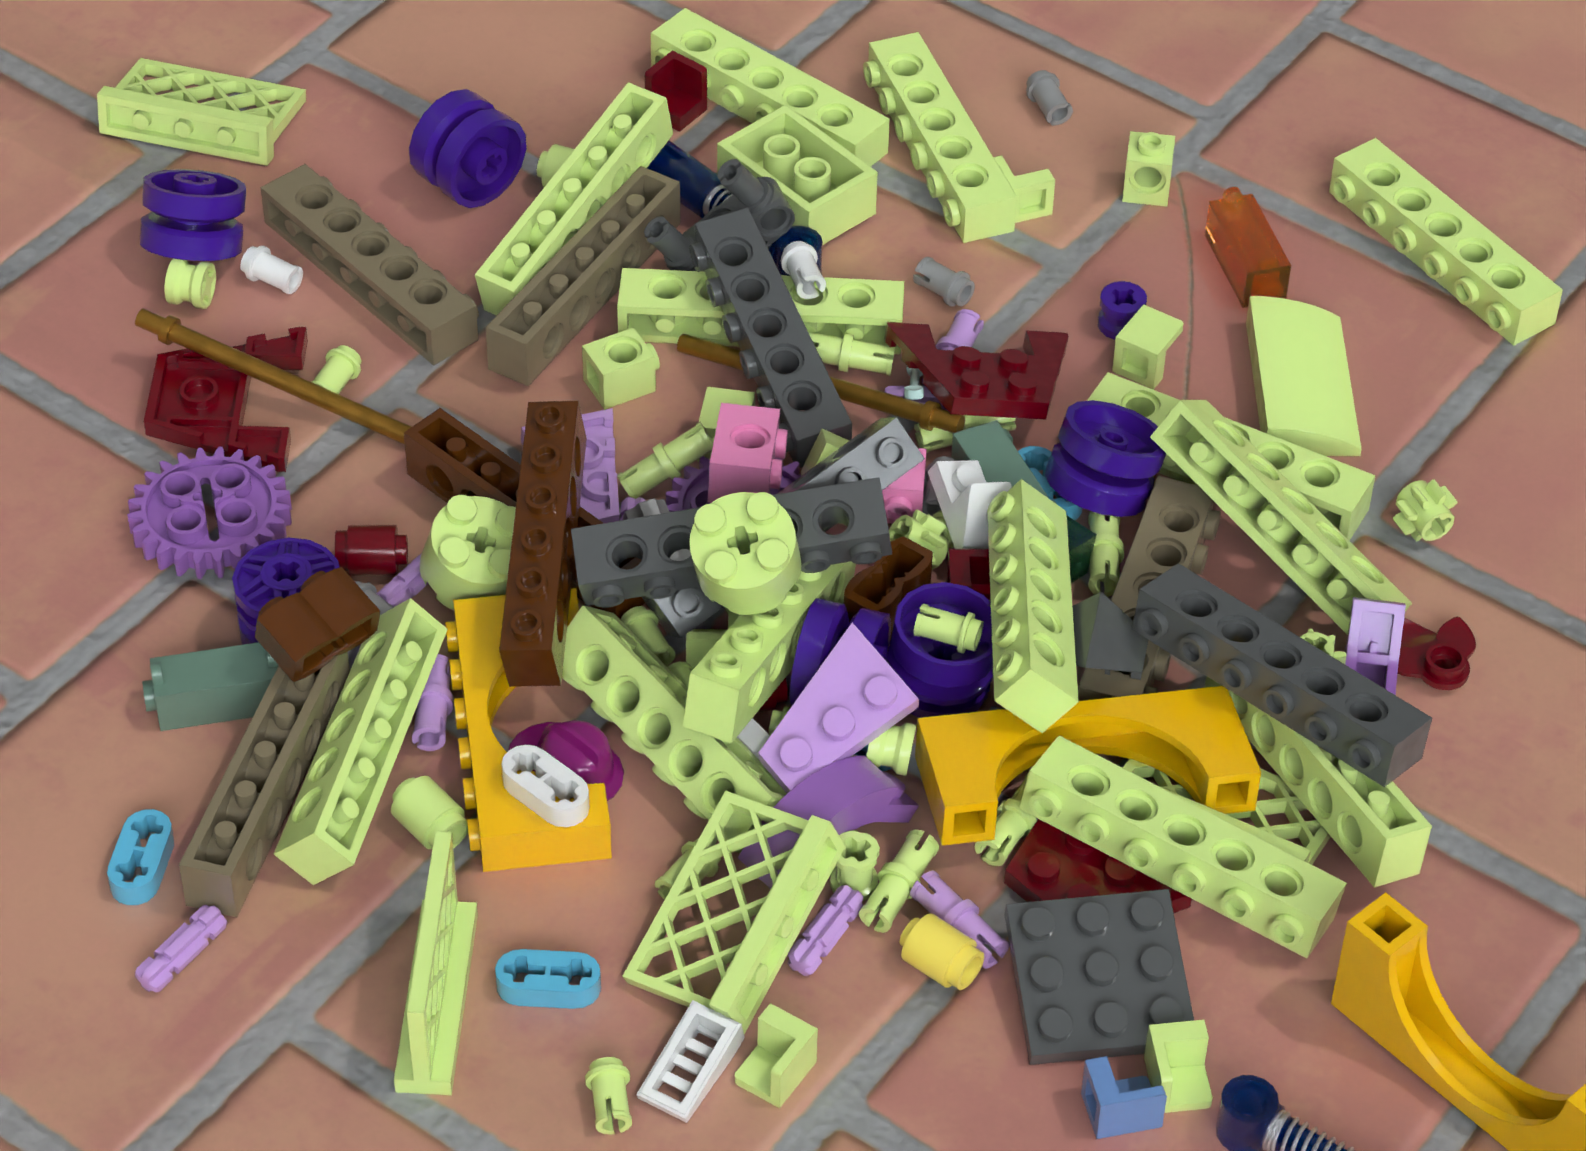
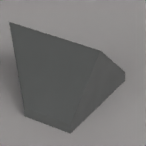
(1106, 637)

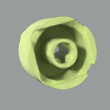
(738, 526)
(468, 549)

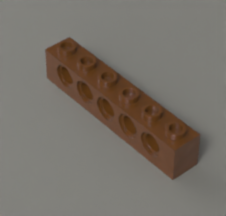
(458, 461)
(543, 544)

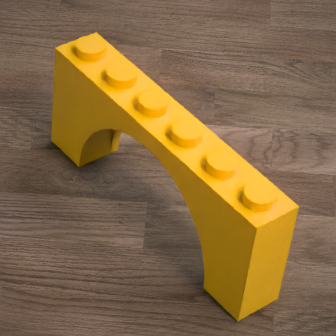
(1181, 732)
(504, 827)
(1393, 997)

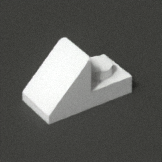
(965, 500)

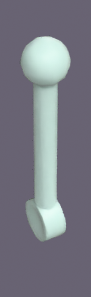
(914, 390)

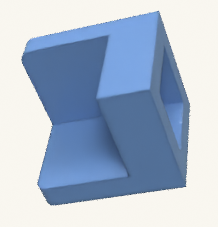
(1121, 1104)

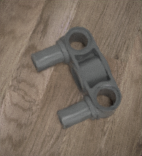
(758, 194)

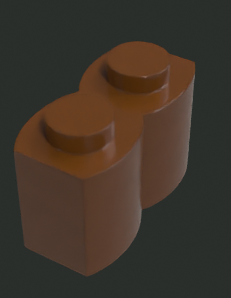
(889, 579)
(317, 623)

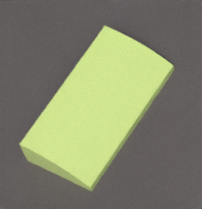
(1302, 376)

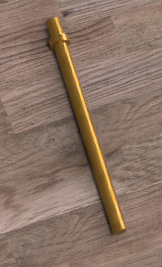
(171, 330)
(927, 415)

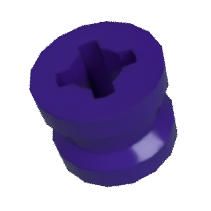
(1118, 305)

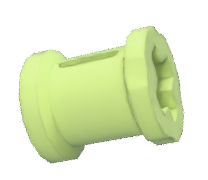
(857, 863)

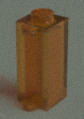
(1246, 247)

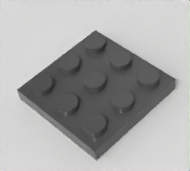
(1096, 973)

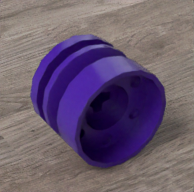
(274, 571)
(935, 670)

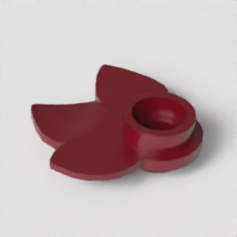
(1437, 657)

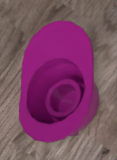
(578, 747)

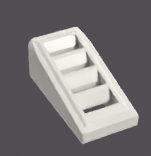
(695, 1020)

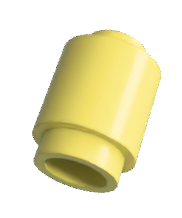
(941, 951)

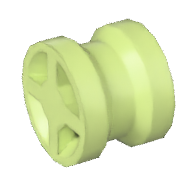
(190, 283)
(893, 748)

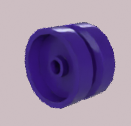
(467, 148)
(192, 215)
(1105, 459)
(822, 631)

